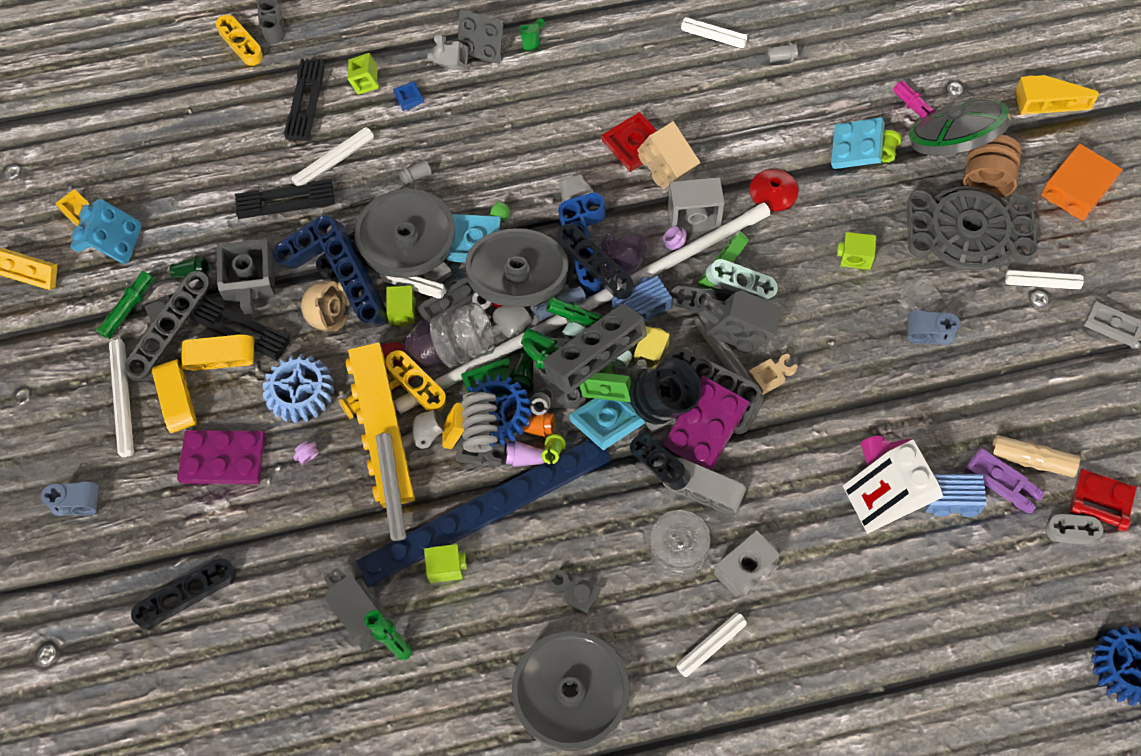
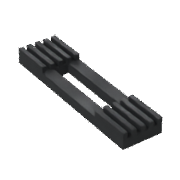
(296, 126)
(250, 203)
(209, 313)

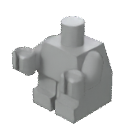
(449, 55)

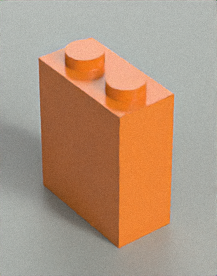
(1081, 182)

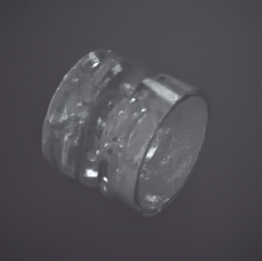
(462, 335)
(676, 560)

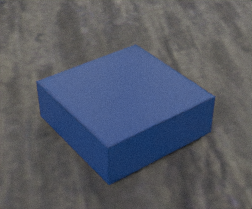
(408, 95)

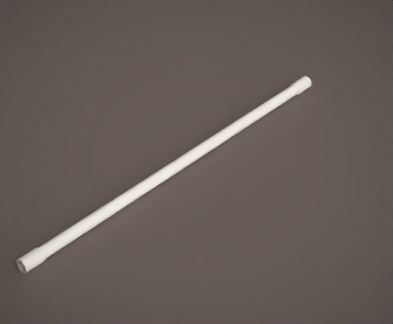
(750, 217)

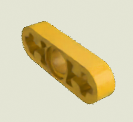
(239, 48)
(408, 363)

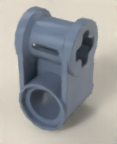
(931, 327)
(71, 498)

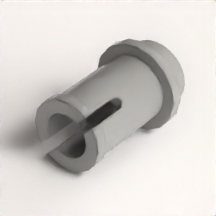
(783, 52)
(414, 173)
(540, 397)

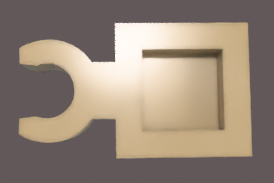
(770, 375)

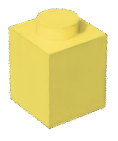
(652, 347)

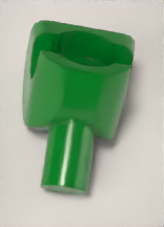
(530, 34)

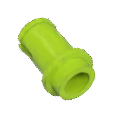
(553, 447)

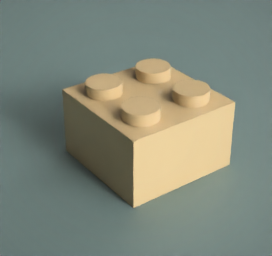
(667, 155)

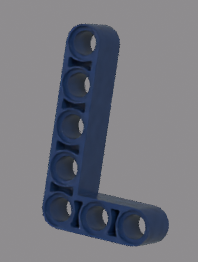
(340, 263)

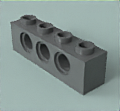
(595, 348)

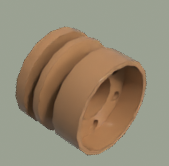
(994, 166)

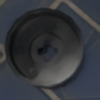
(665, 391)

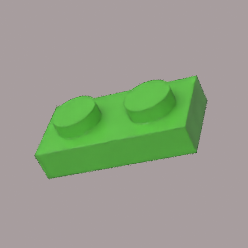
(607, 387)

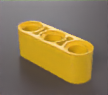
(217, 352)
(174, 396)

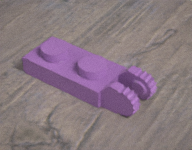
(1004, 480)

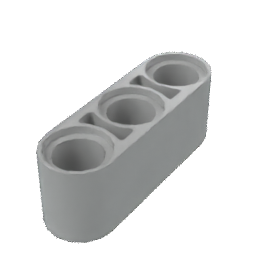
(711, 488)

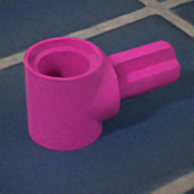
(877, 446)

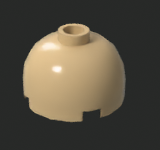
(325, 306)

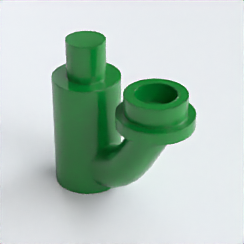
(538, 346)

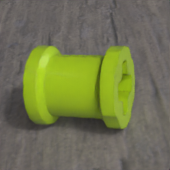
(890, 142)

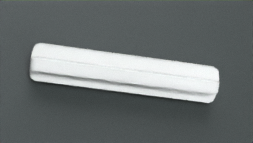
(714, 32)
(1044, 279)
(419, 285)
(711, 644)

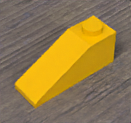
(1051, 95)

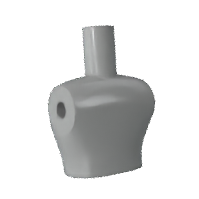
(574, 187)
(510, 321)
(425, 429)

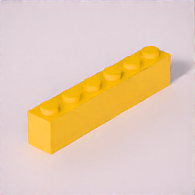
(378, 416)

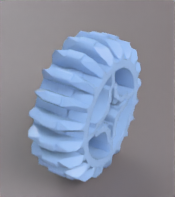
(308, 396)

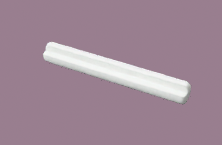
(333, 157)

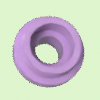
(674, 237)
(306, 452)

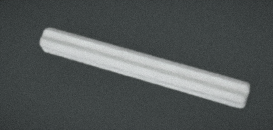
(121, 398)

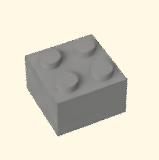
(696, 204)

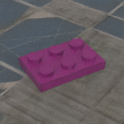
(708, 427)
(221, 457)

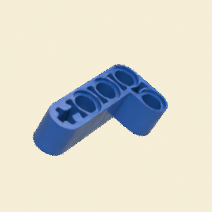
(582, 219)

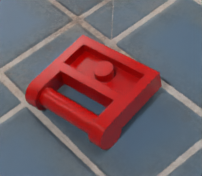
(1105, 493)

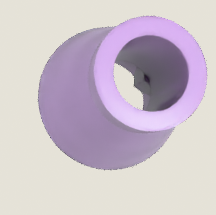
(523, 455)

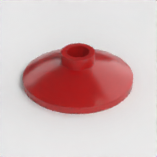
(778, 197)

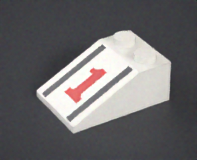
(892, 487)

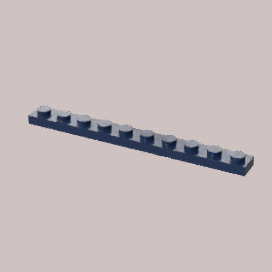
(481, 511)

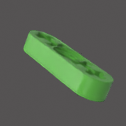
(728, 253)

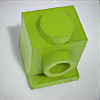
(363, 73)

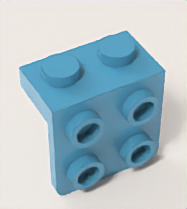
(106, 231)

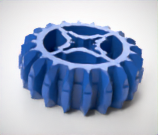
(505, 405)
(1125, 654)

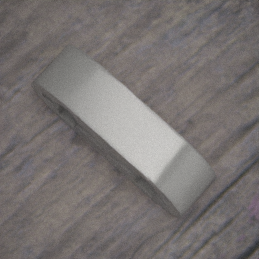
(1072, 524)

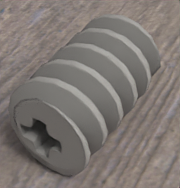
(477, 421)

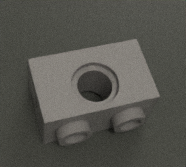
(754, 550)

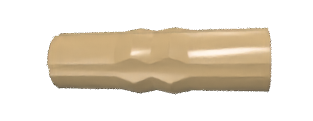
(1035, 456)

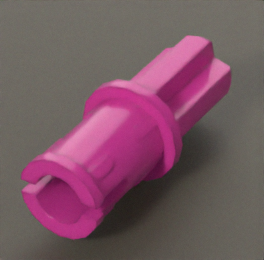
(912, 99)

